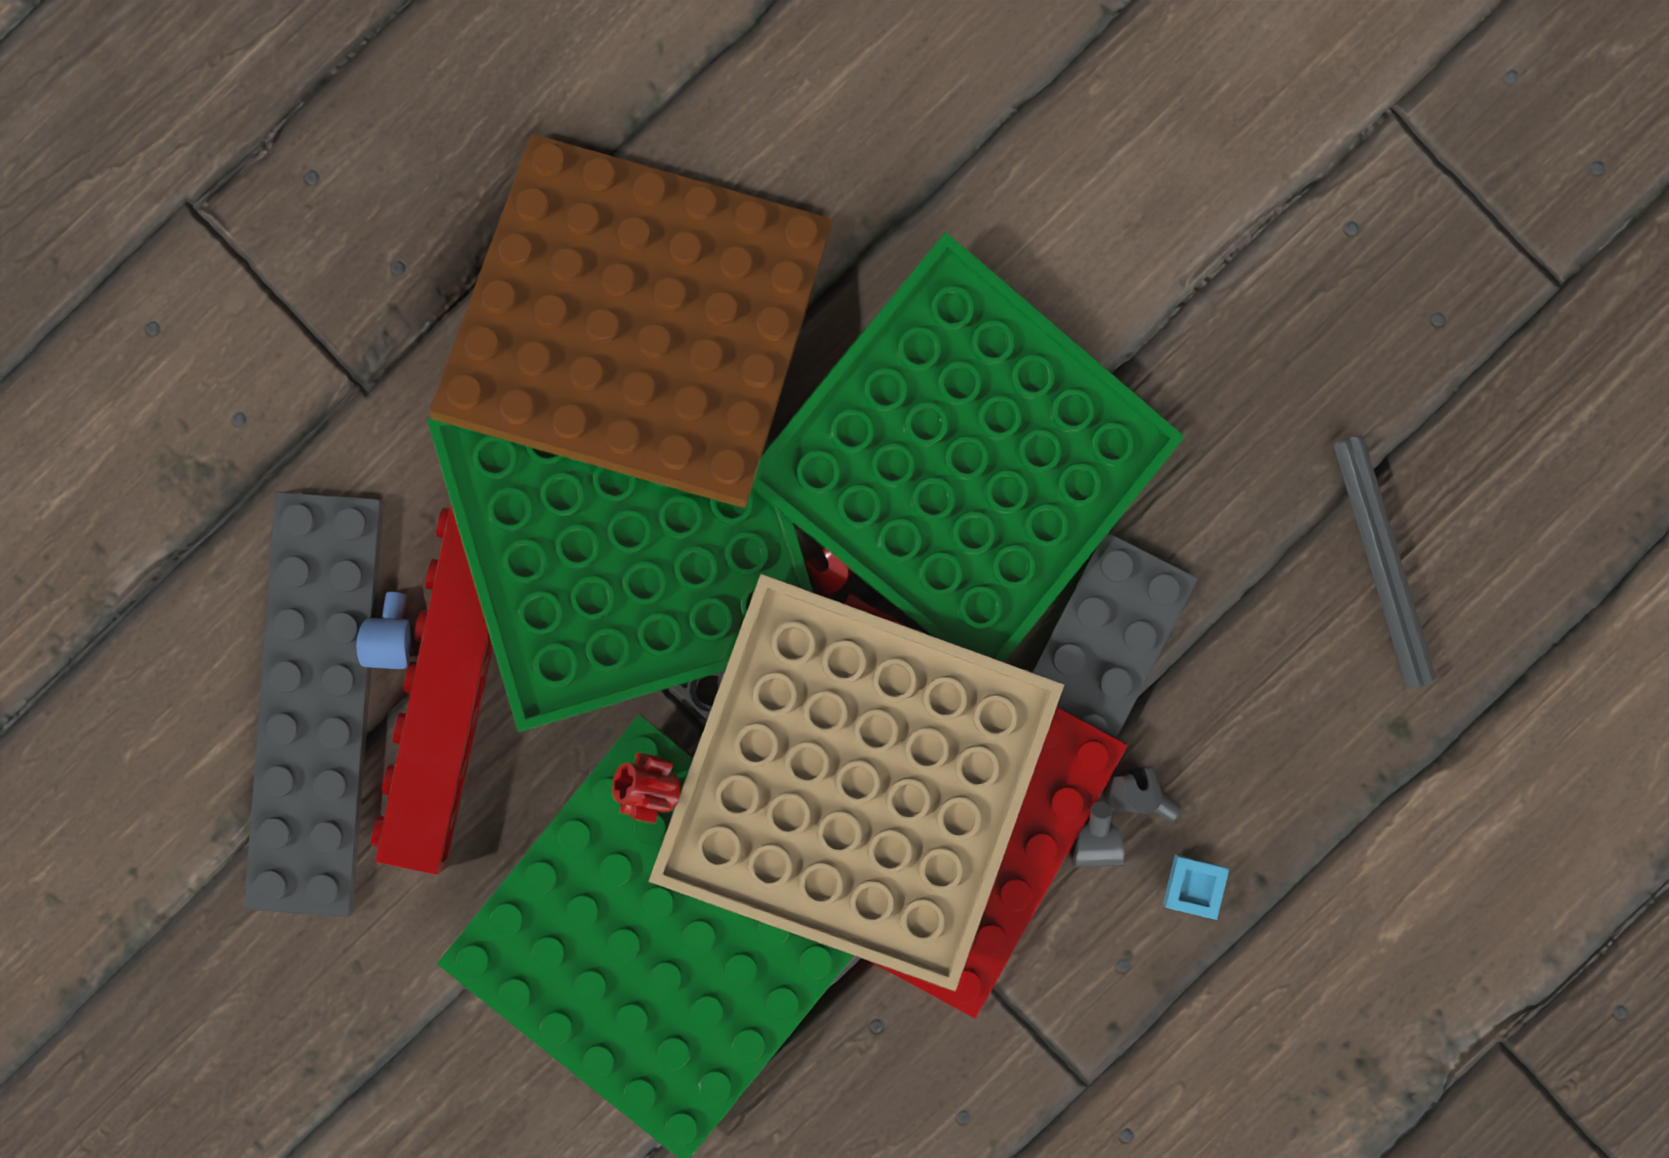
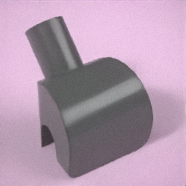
(1140, 794)
(1098, 840)

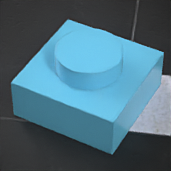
(1195, 887)

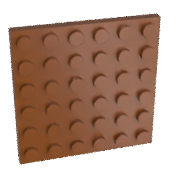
(634, 320)

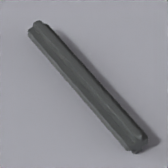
(1385, 562)

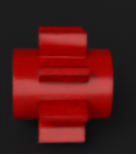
(646, 787)

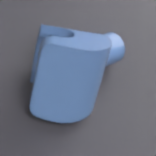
(388, 639)

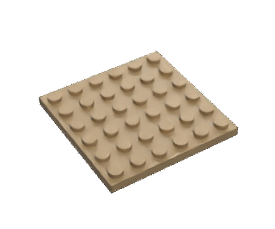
(857, 783)

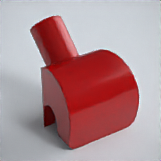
(827, 579)

